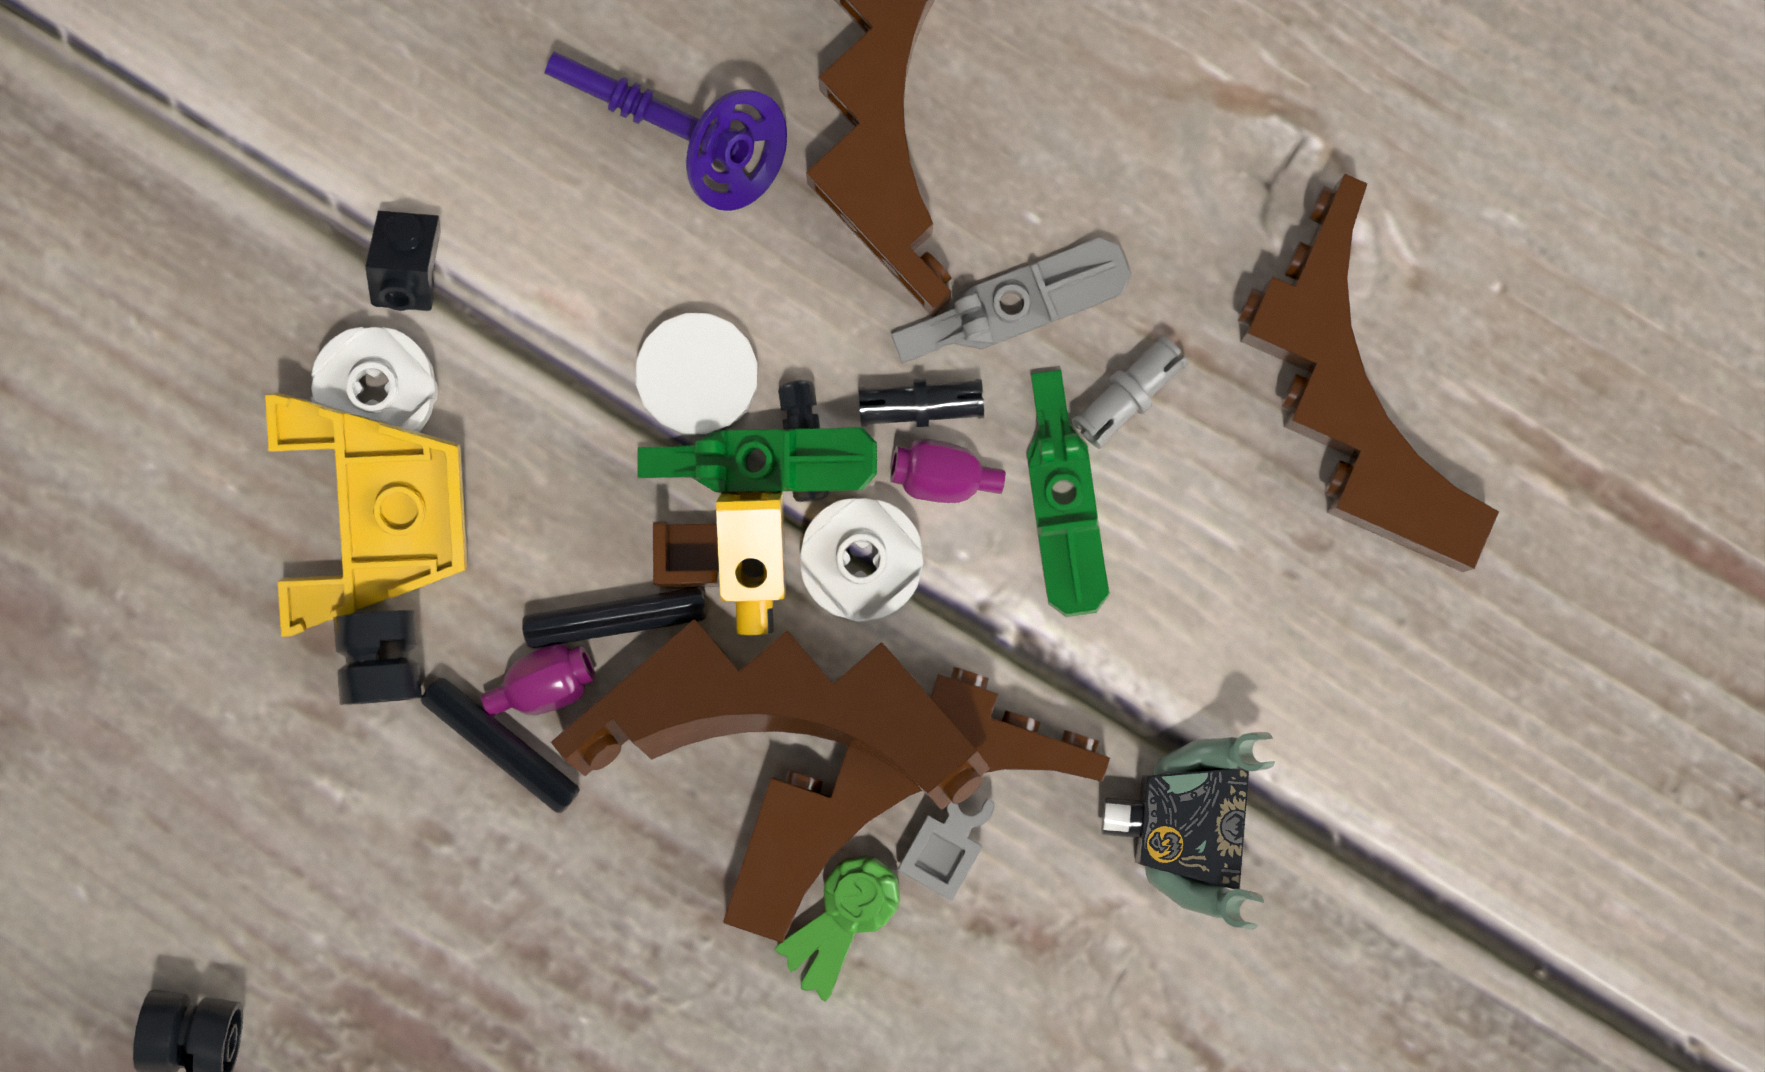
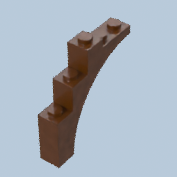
(1310, 326)
(805, 828)

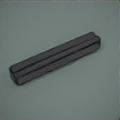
(614, 617)
(500, 745)

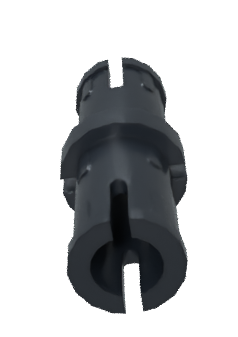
(921, 402)

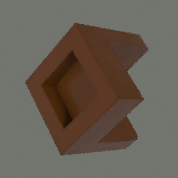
(685, 555)

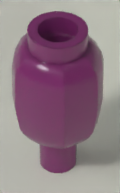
(942, 472)
(542, 681)

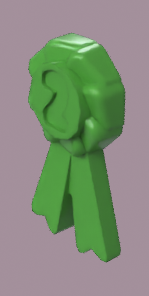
(857, 899)

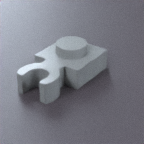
(943, 852)

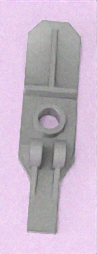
(1048, 293)

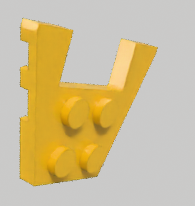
(394, 503)

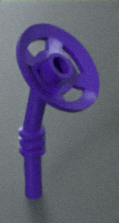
(718, 141)

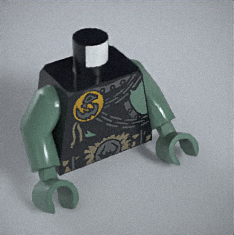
(1193, 824)

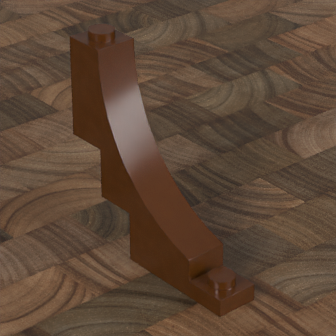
(870, 171)
(698, 694)

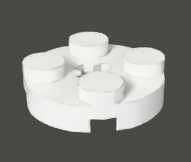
(375, 352)
(862, 523)

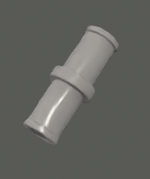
(1130, 392)

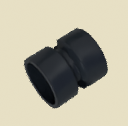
(373, 680)
(185, 1035)

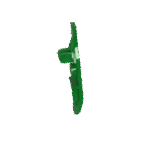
(794, 460)
(1068, 532)

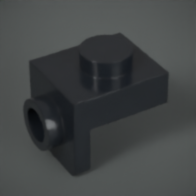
(402, 260)

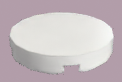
(696, 374)

